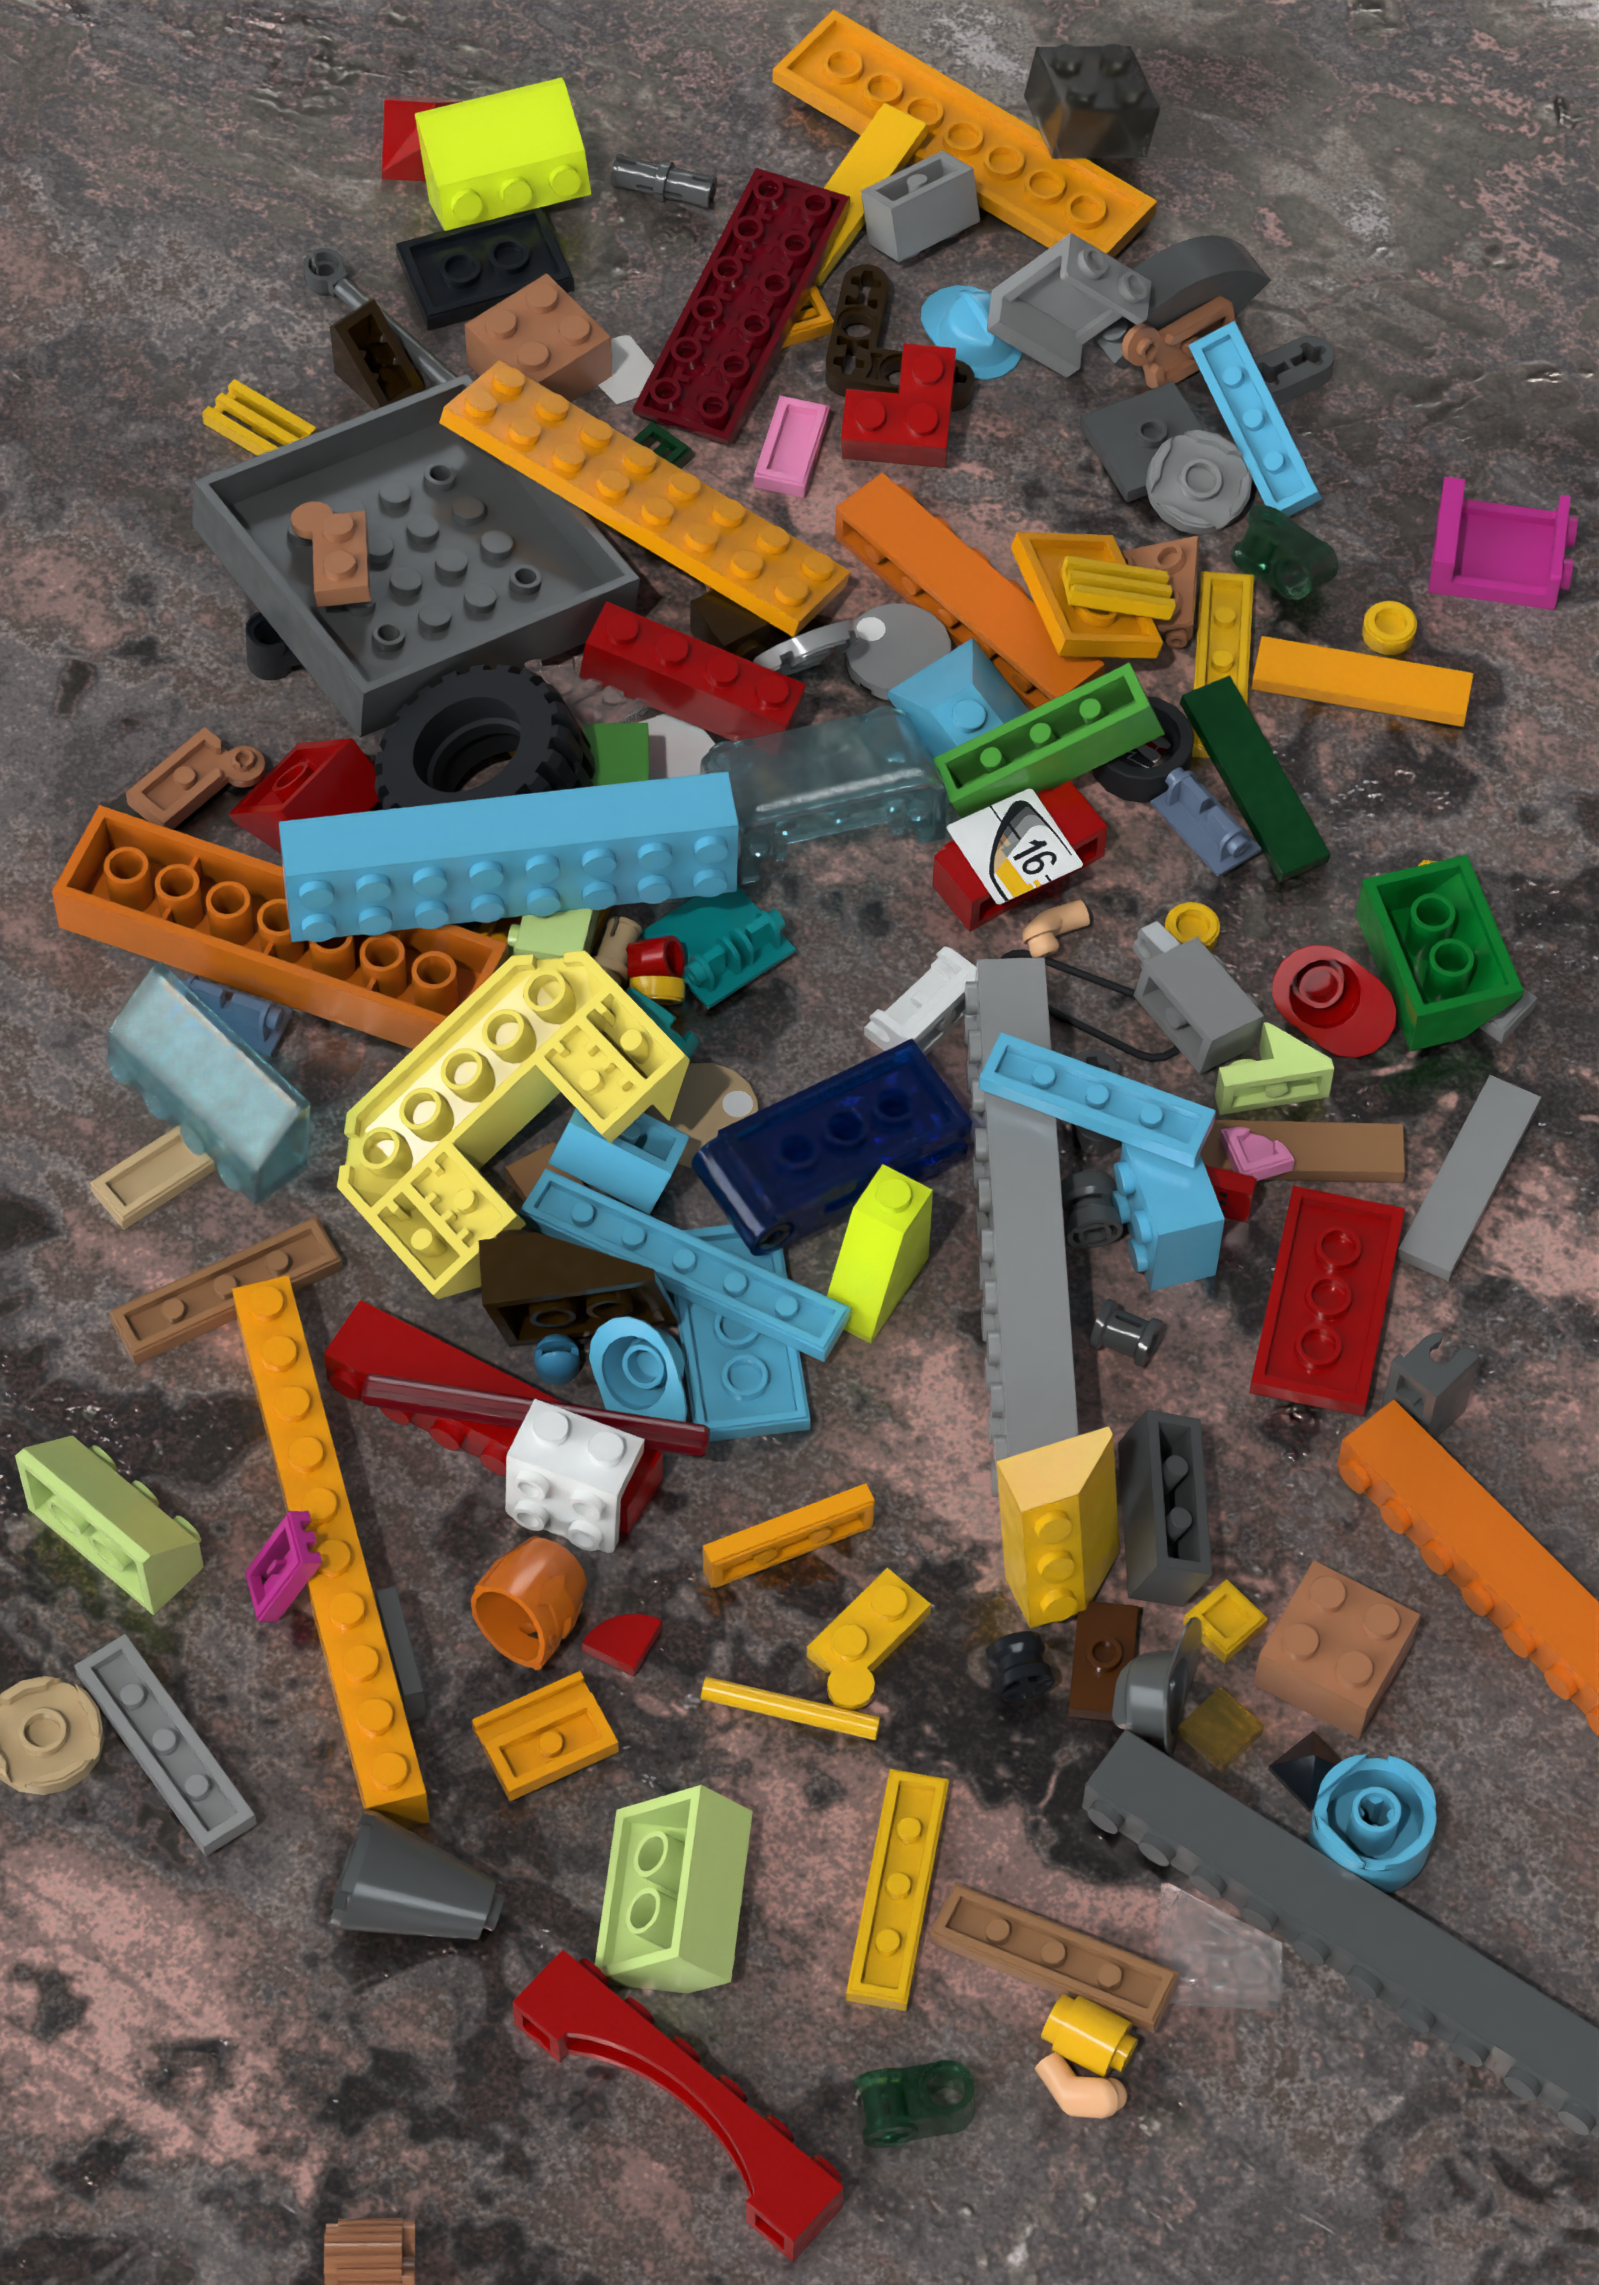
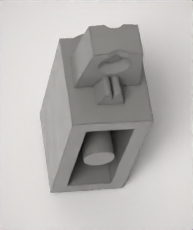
(1194, 999)

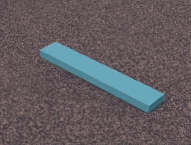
(688, 1265)

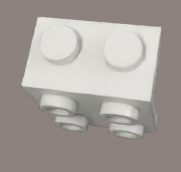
(570, 1476)

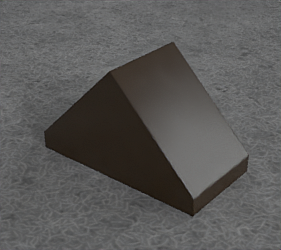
(371, 357)

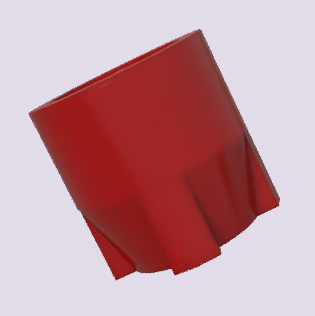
(656, 957)

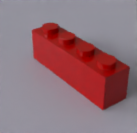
(689, 677)

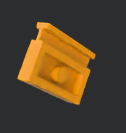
(545, 1736)

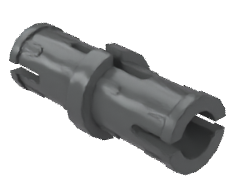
(663, 181)

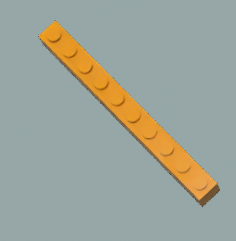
(340, 1587)

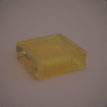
(1221, 1729)

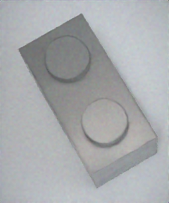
(920, 206)

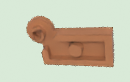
(1166, 351)
(339, 552)
(192, 778)

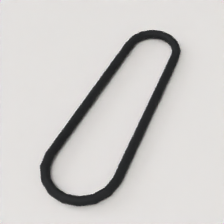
(1085, 1027)

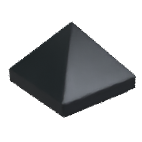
(1304, 1768)

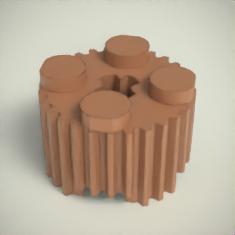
(370, 2252)

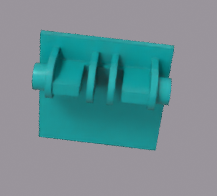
(724, 942)

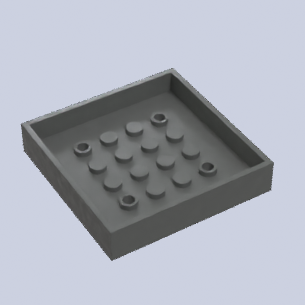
(445, 554)

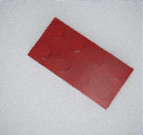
(1327, 1301)

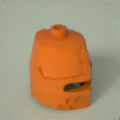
(528, 1592)

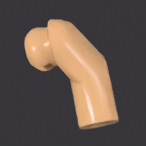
(1052, 922)
(1080, 2095)

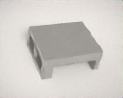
(1065, 302)

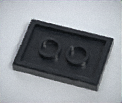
(480, 265)

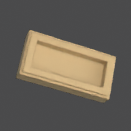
(150, 1178)

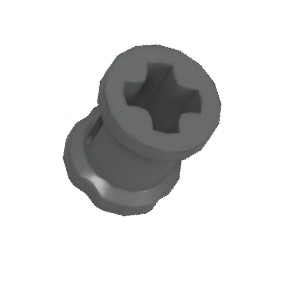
(1125, 1333)

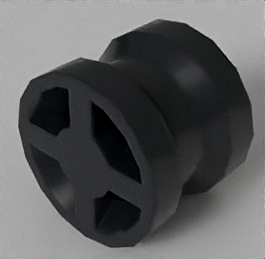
(1020, 1666)

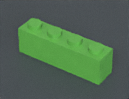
(1051, 742)

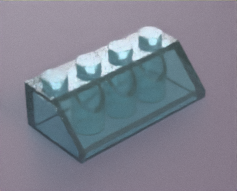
(210, 1086)

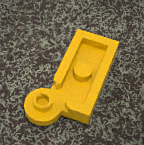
(865, 1637)

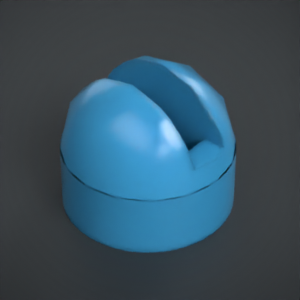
(557, 1366)

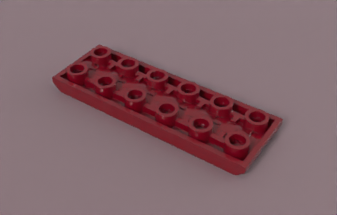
(743, 306)

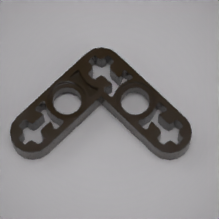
(871, 362)

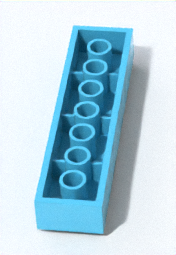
(509, 856)

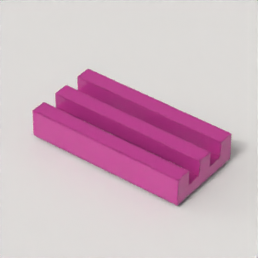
(284, 1566)

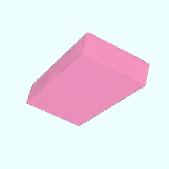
(791, 446)

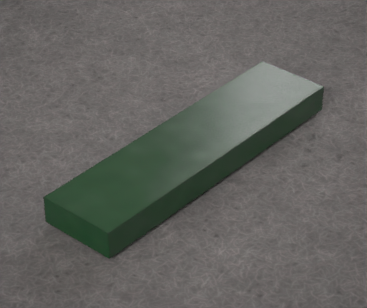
(1254, 779)

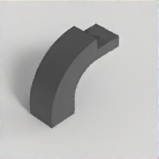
(1186, 279)

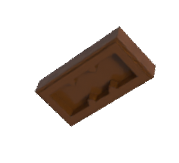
(1100, 1653)

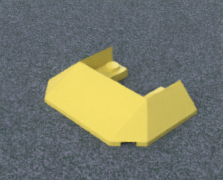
(478, 1084)

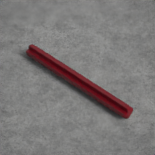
(511, 1411)

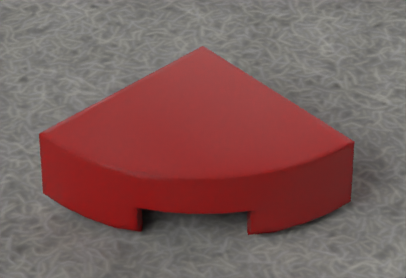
(623, 1641)

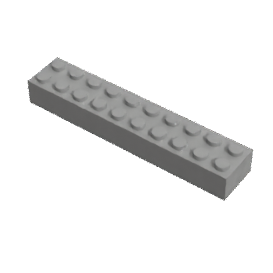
(1018, 1224)

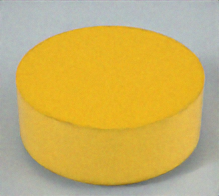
(1389, 628)
(1193, 921)
(660, 989)

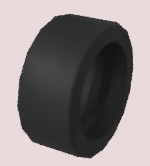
(1148, 783)

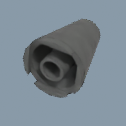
(410, 1886)

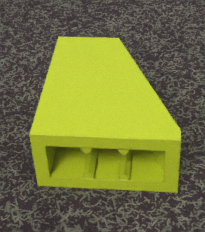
(882, 1250)

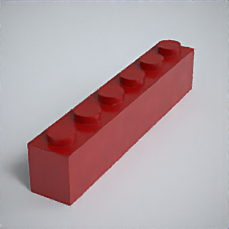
(389, 1347)

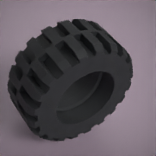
(472, 720)

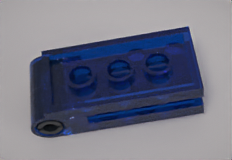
(820, 1148)

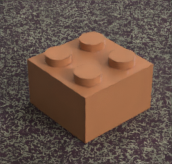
(544, 338)
(1336, 1649)

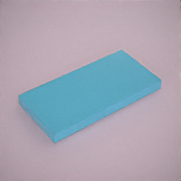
(734, 1375)

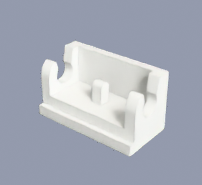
(927, 1008)

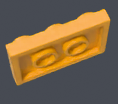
(1079, 629)

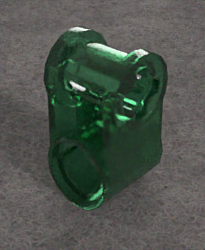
(1277, 548)
(910, 2104)

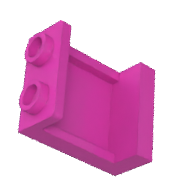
(1501, 550)

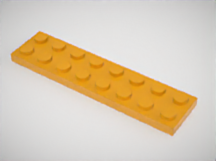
(855, 71)
(645, 497)

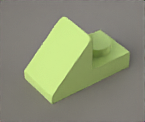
(1285, 1075)

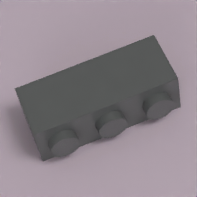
(1164, 1508)

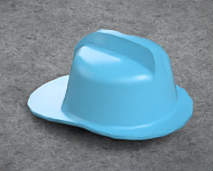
(959, 320)
(638, 1369)

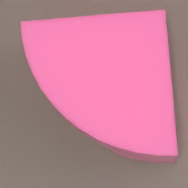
(1255, 1154)

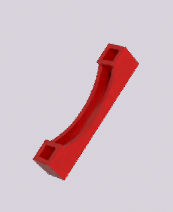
(578, 2015)

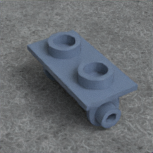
(1204, 823)
(253, 1019)

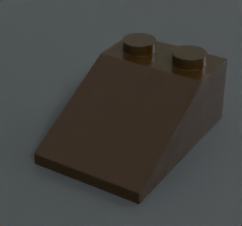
(554, 1286)

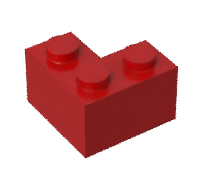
(905, 425)

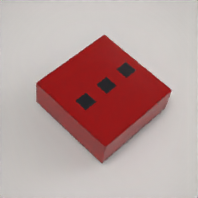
(1233, 1192)

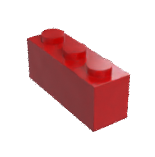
(966, 893)

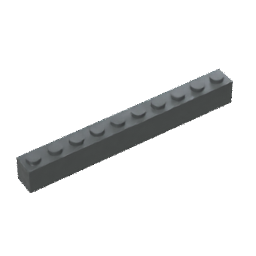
(1350, 1927)

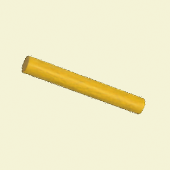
(790, 1708)

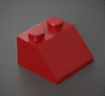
(309, 783)

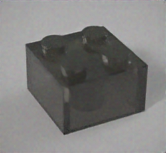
(1091, 101)

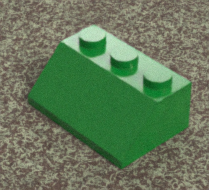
(1437, 950)

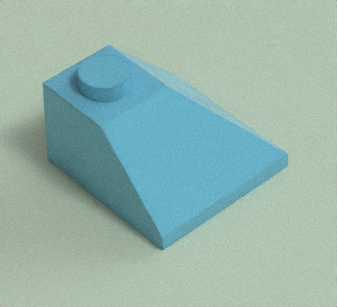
(957, 699)

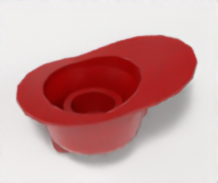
(1334, 1000)

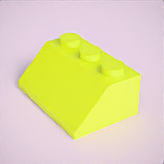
(502, 154)

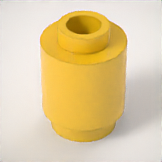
(1089, 2035)

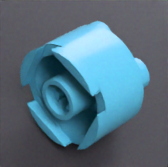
(1370, 1793)

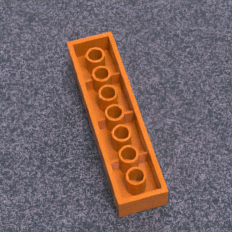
(230, 924)

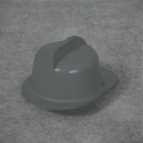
(1155, 1688)

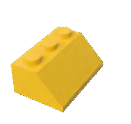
(1059, 1524)

